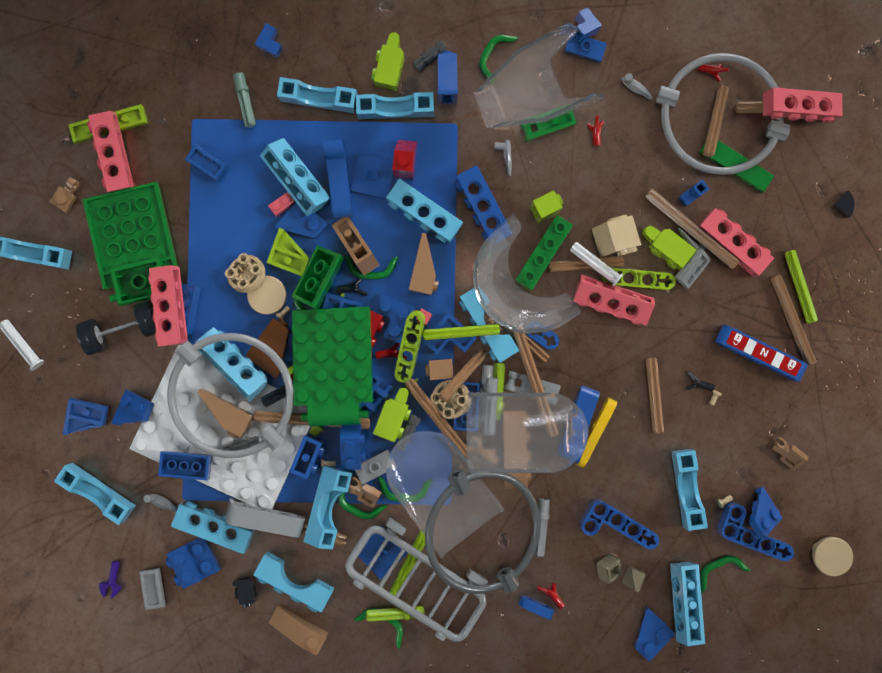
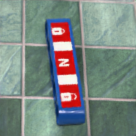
(761, 353)

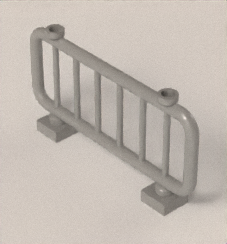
(391, 535)

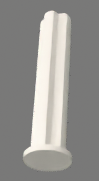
(595, 263)
(21, 345)

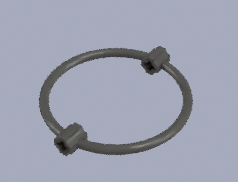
(506, 577)

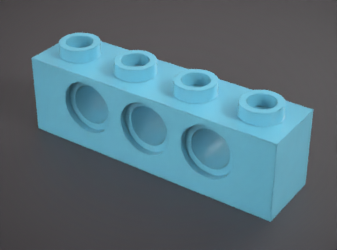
(295, 176)
(402, 190)
(247, 387)
(184, 522)
(687, 603)

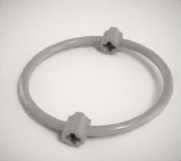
(669, 96)
(190, 354)

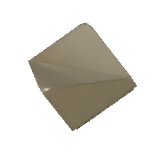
(609, 568)
(633, 578)

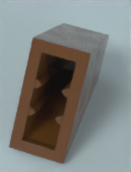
(276, 337)

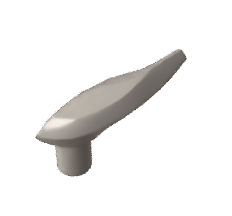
(636, 86)
(507, 154)
(690, 241)
(160, 502)

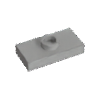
(693, 268)
(373, 467)
(152, 588)

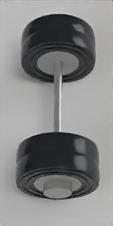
(91, 335)

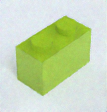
(546, 206)

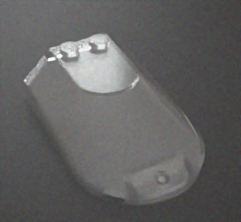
(523, 432)

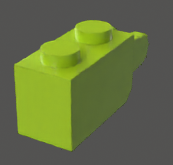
(389, 65)
(669, 246)
(392, 416)

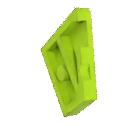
(287, 254)

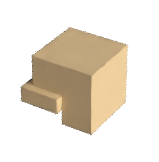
(616, 236)

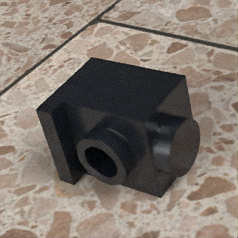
(246, 590)

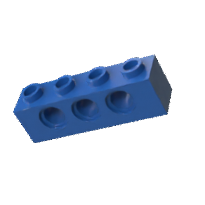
(474, 176)

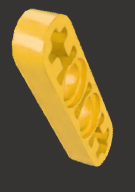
(597, 430)

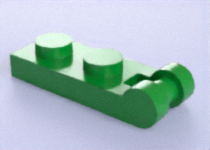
(548, 127)

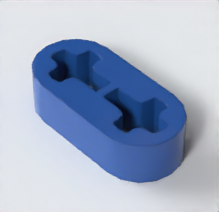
(541, 341)
(536, 607)

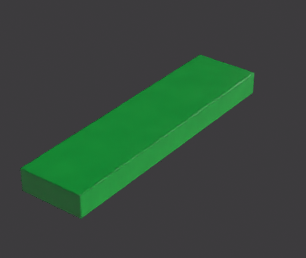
(727, 157)

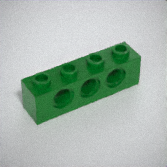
(543, 253)

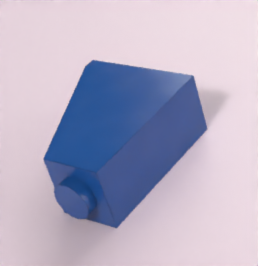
(447, 78)

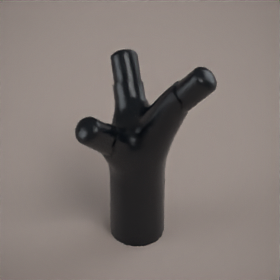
(351, 288)
(698, 383)

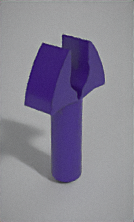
(111, 581)

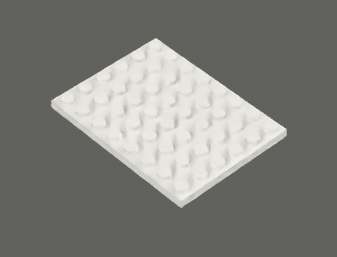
(250, 478)

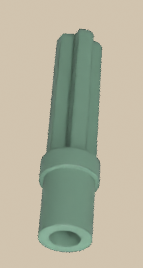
(242, 92)

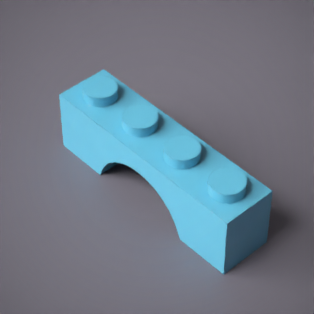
(300, 93)
(412, 106)
(35, 253)
(501, 345)
(82, 483)
(690, 504)
(320, 529)
(272, 572)

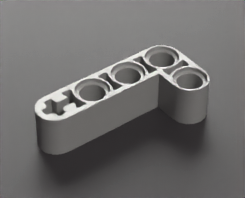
(263, 519)

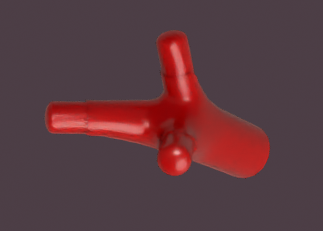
(714, 70)
(596, 130)
(392, 352)
(553, 595)

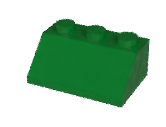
(318, 277)

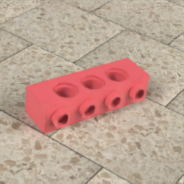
(802, 105)
(96, 125)
(732, 229)
(625, 297)
(175, 314)

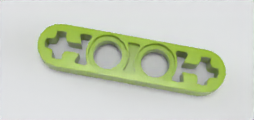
(637, 279)
(409, 346)

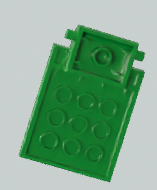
(128, 239)
(332, 364)

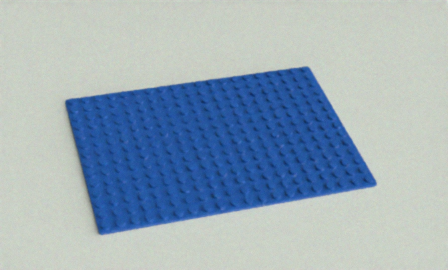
(236, 219)

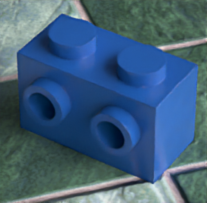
(351, 447)
(306, 457)

